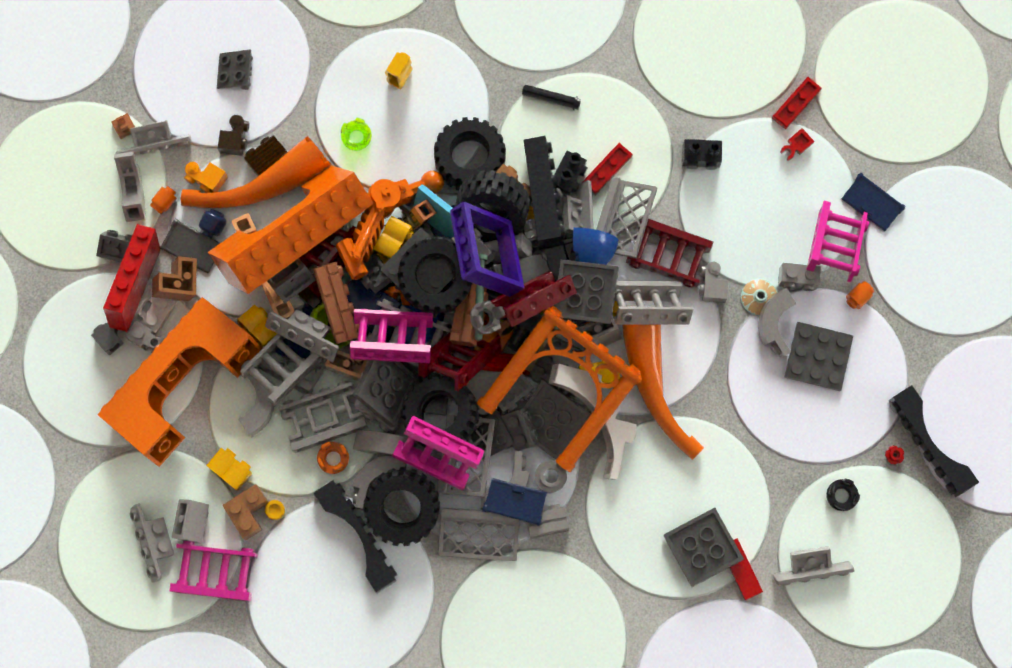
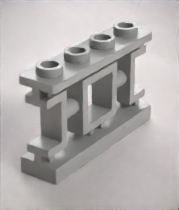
(328, 432)

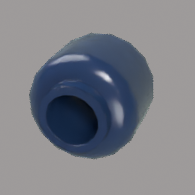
(212, 223)

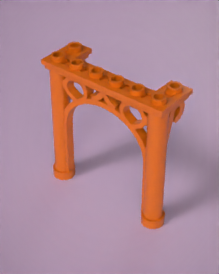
(602, 411)

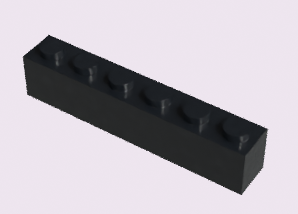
(543, 192)

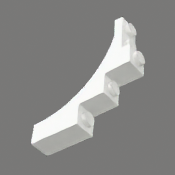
(615, 431)

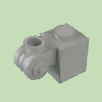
(713, 289)
(143, 337)

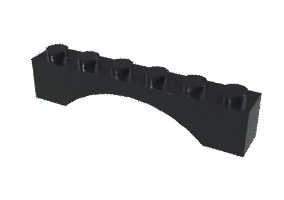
(910, 409)
(377, 571)

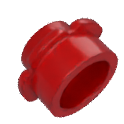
(891, 458)

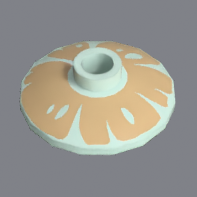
(749, 295)

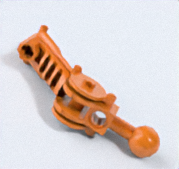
(386, 197)

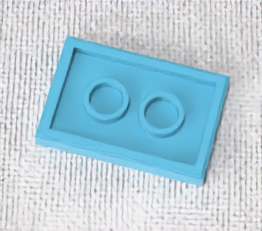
(442, 219)

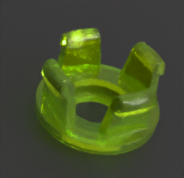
(359, 125)

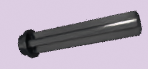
(550, 96)

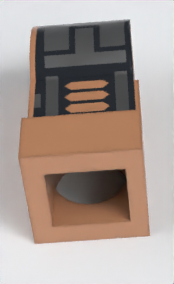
(417, 216)

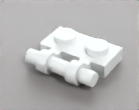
(157, 312)

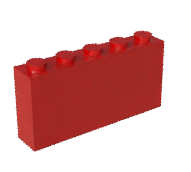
(132, 278)

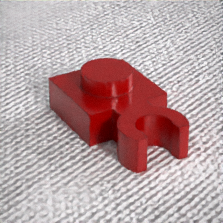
(798, 143)

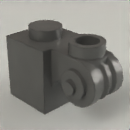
(107, 338)

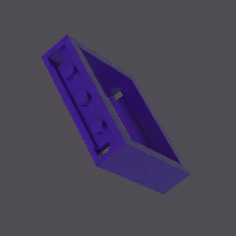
(462, 221)

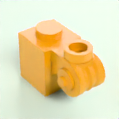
(209, 180)

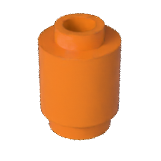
(163, 199)
(860, 295)

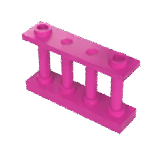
(819, 243)
(391, 351)
(441, 441)
(221, 589)

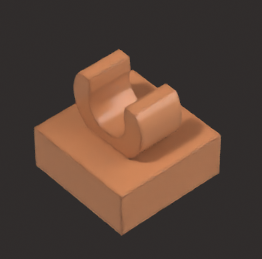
(122, 125)

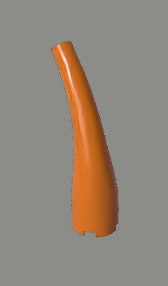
(285, 175)
(645, 353)

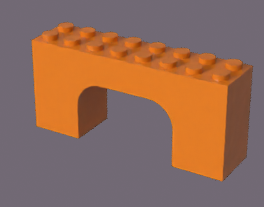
(254, 258)
(138, 404)

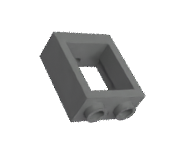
(291, 280)

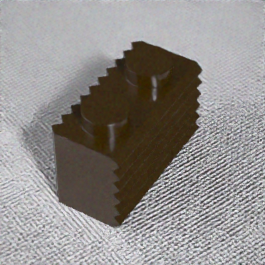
(264, 155)

